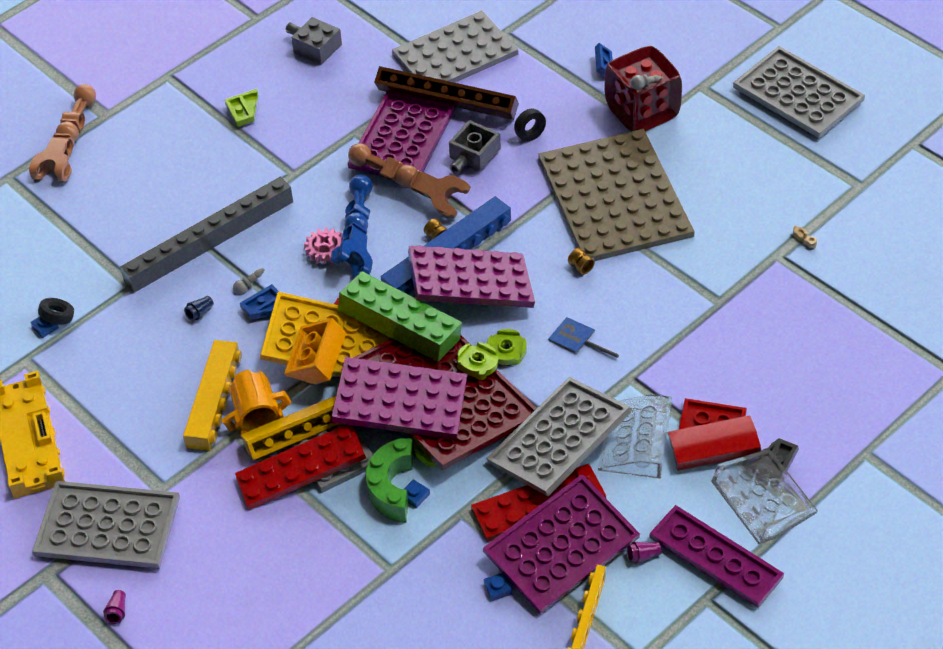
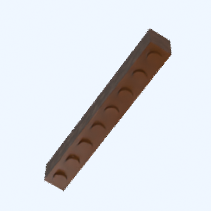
(461, 95)

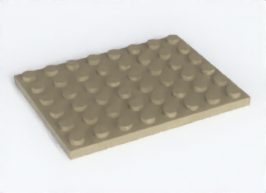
(615, 195)

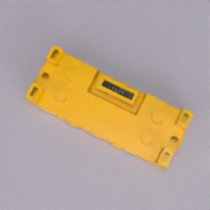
(28, 437)

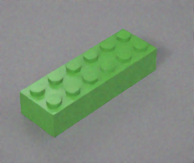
(400, 316)

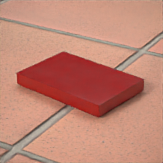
(703, 412)

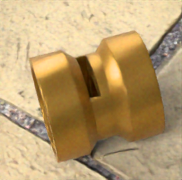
(434, 228)
(579, 259)

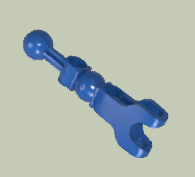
(354, 238)

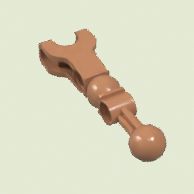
(61, 145)
(409, 177)

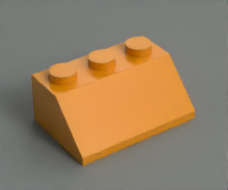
(316, 352)

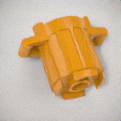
(254, 402)

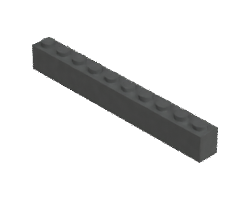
(206, 234)

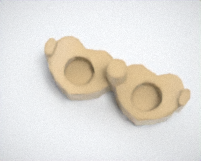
(801, 236)

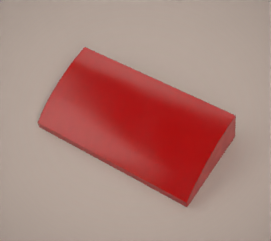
(714, 442)

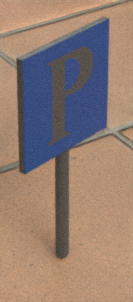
(574, 335)

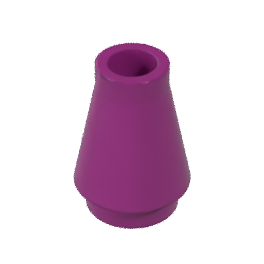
(642, 551)
(115, 608)

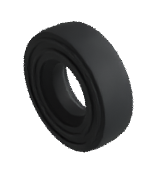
(524, 118)
(65, 309)

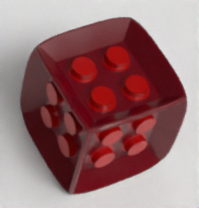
(649, 105)

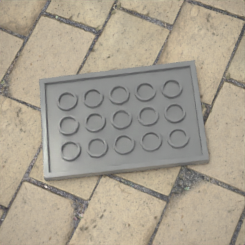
(457, 49)
(799, 91)
(558, 436)
(106, 524)

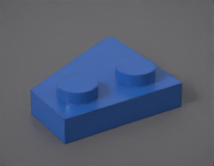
(261, 303)

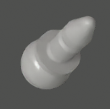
(638, 82)
(241, 286)

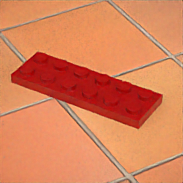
(300, 466)
(504, 510)

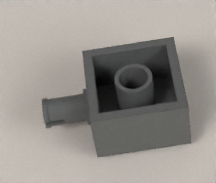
(315, 39)
(473, 146)

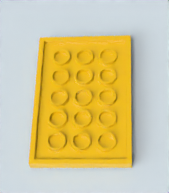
(294, 311)

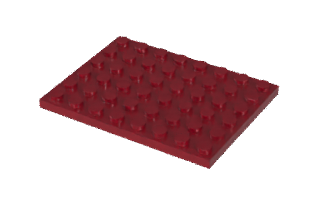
(489, 407)

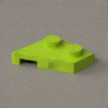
(243, 107)

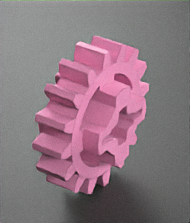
(323, 245)

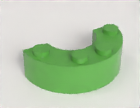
(381, 469)

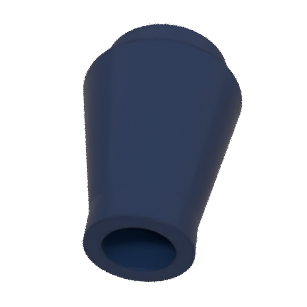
(195, 309)

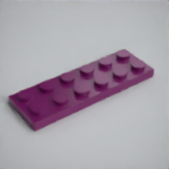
(716, 556)

